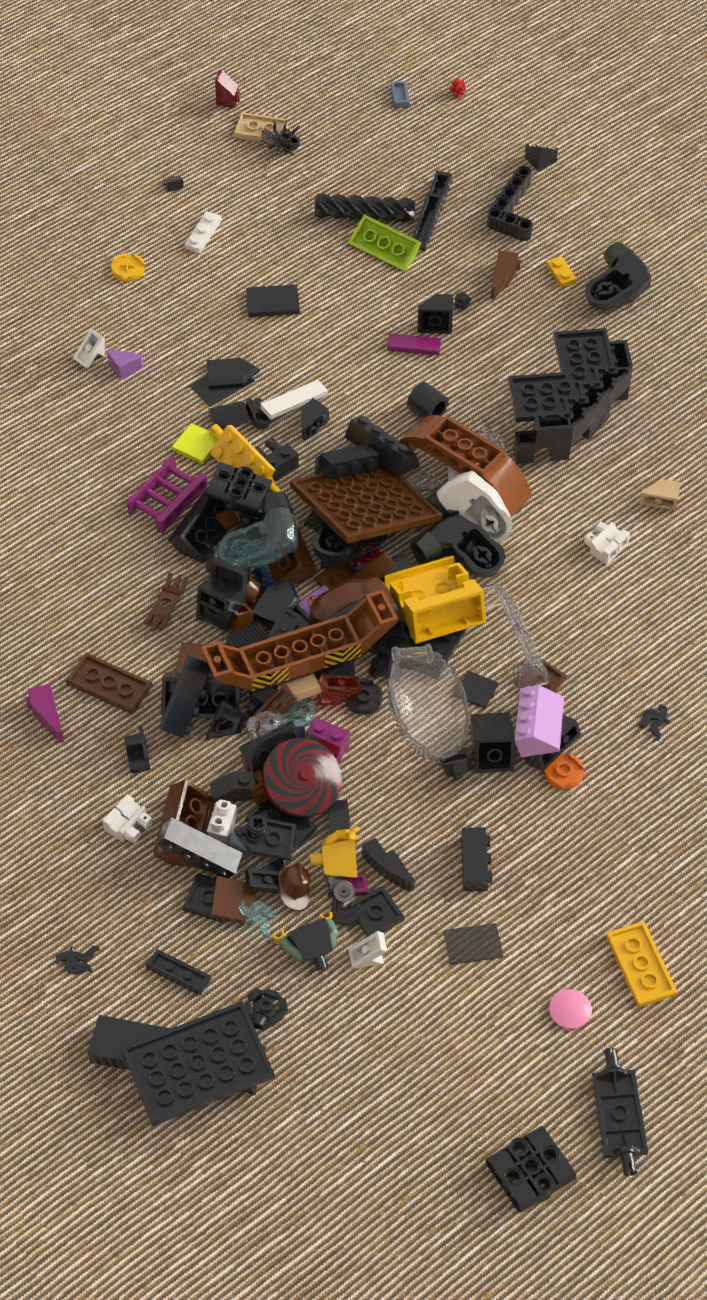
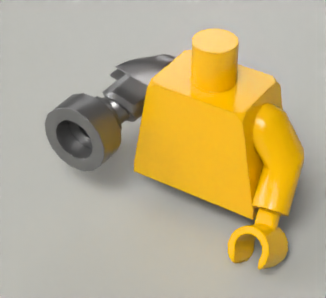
(338, 860)

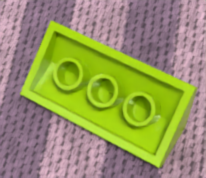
(384, 243)

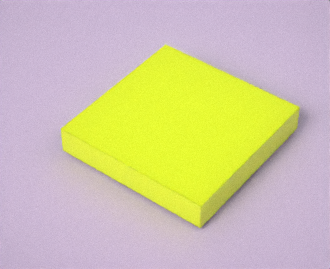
(195, 444)

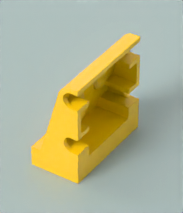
(437, 598)

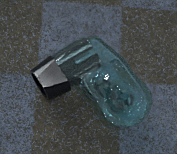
(265, 540)

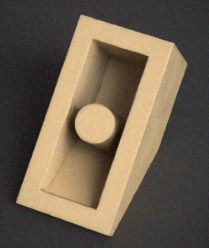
(661, 494)

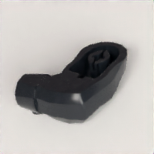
(332, 548)

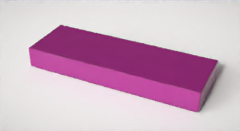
(414, 344)

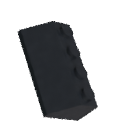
(391, 452)
(199, 529)
(216, 692)
(186, 697)

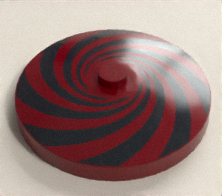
(301, 777)

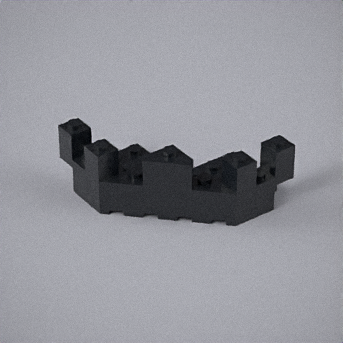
(572, 400)

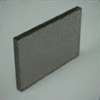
(473, 943)

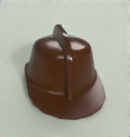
(253, 589)
(294, 886)

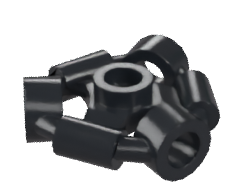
(265, 1007)

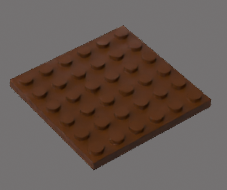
(366, 503)

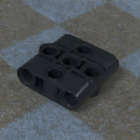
(238, 488)
(551, 1173)

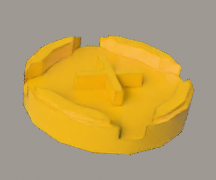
(127, 267)

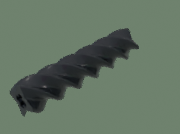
(355, 207)

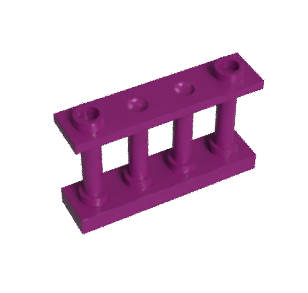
(174, 508)

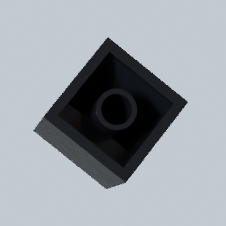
(492, 742)

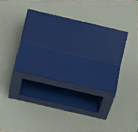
(260, 572)

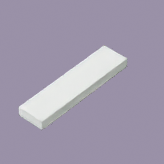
(293, 399)

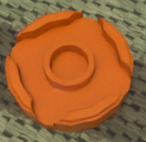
(564, 772)

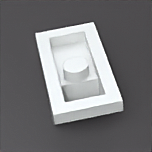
(90, 347)
(368, 951)

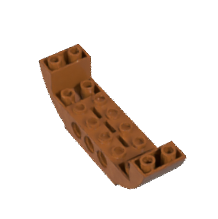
(468, 452)

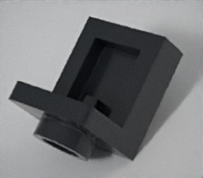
(381, 666)

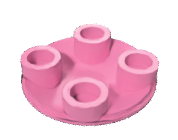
(570, 1009)

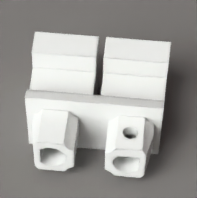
(607, 543)
(125, 819)
(222, 821)

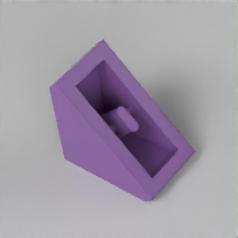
(124, 362)

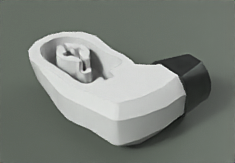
(474, 501)

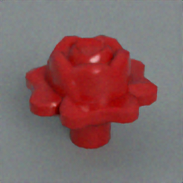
(458, 87)

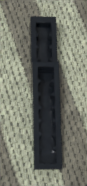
(432, 207)

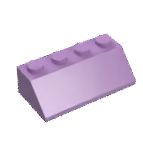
(538, 721)

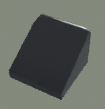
(173, 183)

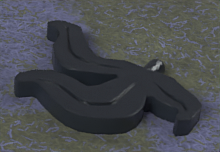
(660, 717)
(71, 964)

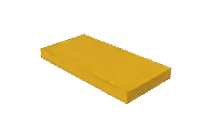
(641, 964)

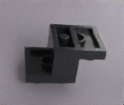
(221, 594)

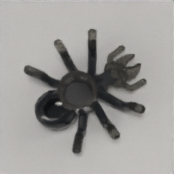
(283, 139)

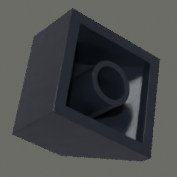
(436, 314)

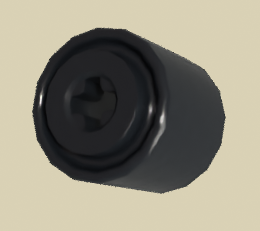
(427, 401)

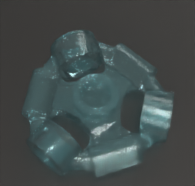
(297, 713)

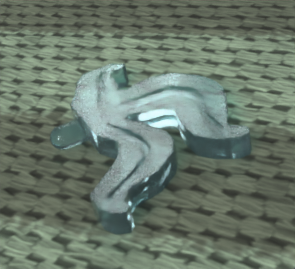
(256, 908)

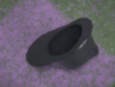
(457, 764)

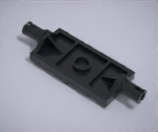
(619, 1113)

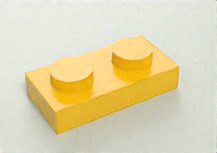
(561, 272)

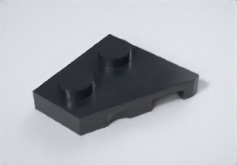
(264, 877)

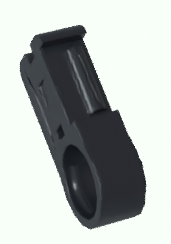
(256, 413)

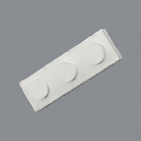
(203, 232)

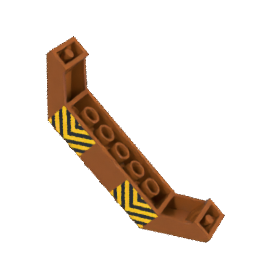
(303, 649)

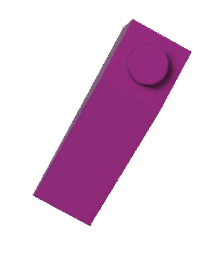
(44, 709)

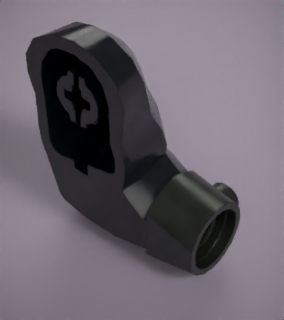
(622, 282)
(464, 541)

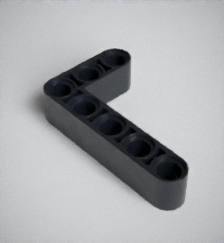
(499, 214)

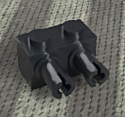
(282, 458)

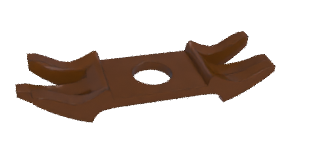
(167, 593)

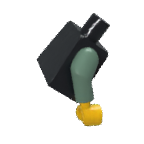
(310, 941)

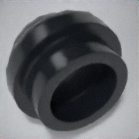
(462, 300)

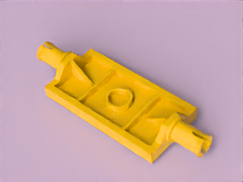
(238, 452)

